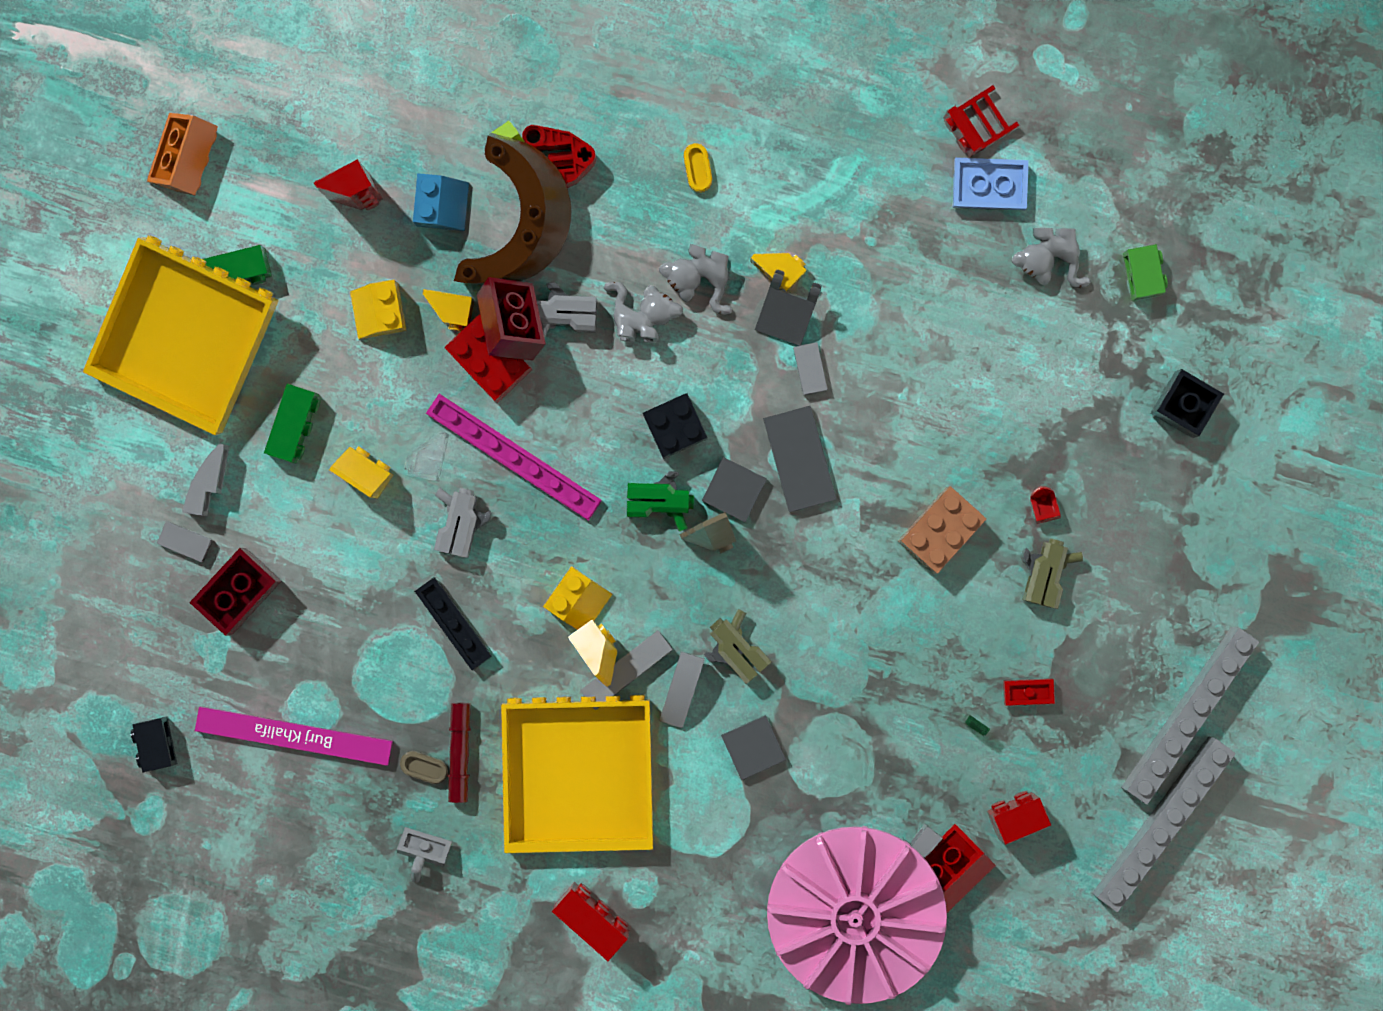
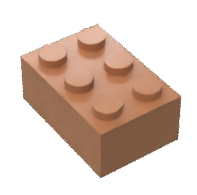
(942, 530)

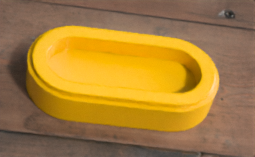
(697, 167)

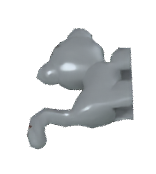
(1038, 259)
(686, 275)
(654, 310)

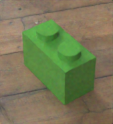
(1145, 272)

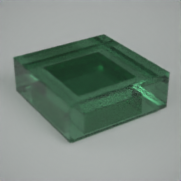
(975, 724)

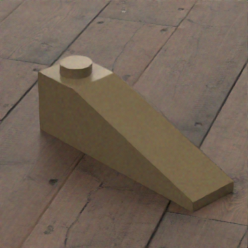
(712, 534)

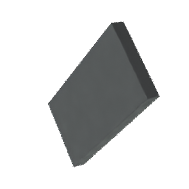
(799, 459)

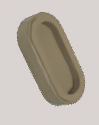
(424, 767)

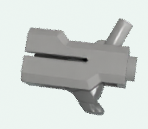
(567, 311)
(461, 522)

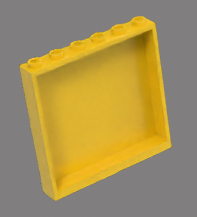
(180, 334)
(577, 774)

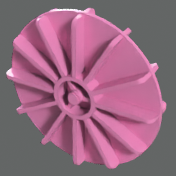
(856, 915)

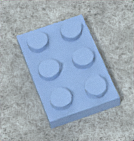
(990, 183)

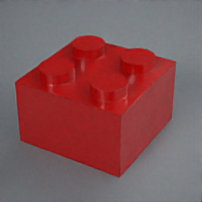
(1018, 817)

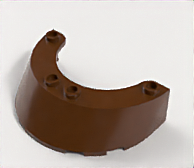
(543, 215)

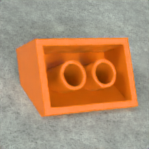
(182, 153)

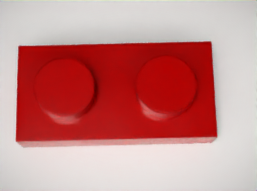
(1028, 692)

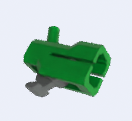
(665, 499)

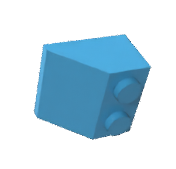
(440, 202)

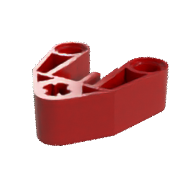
(556, 139)

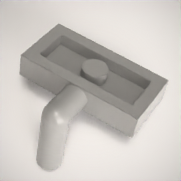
(424, 849)

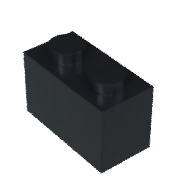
(153, 744)

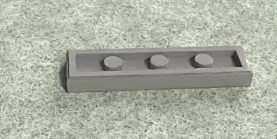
(630, 667)

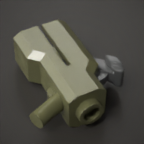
(1045, 572)
(731, 646)

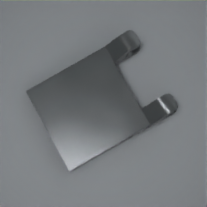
(786, 313)

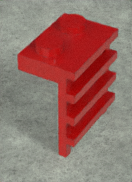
(964, 130)

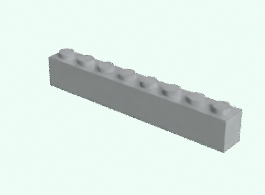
(1190, 714)
(1163, 823)

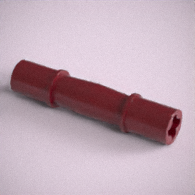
(459, 752)

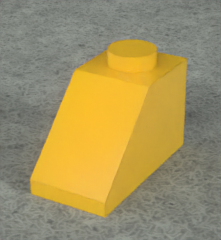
(791, 266)
(451, 308)

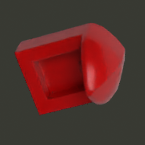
(1044, 505)

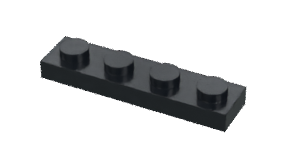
(453, 623)

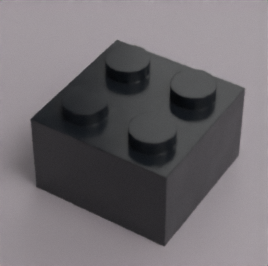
(1187, 403)
(675, 425)

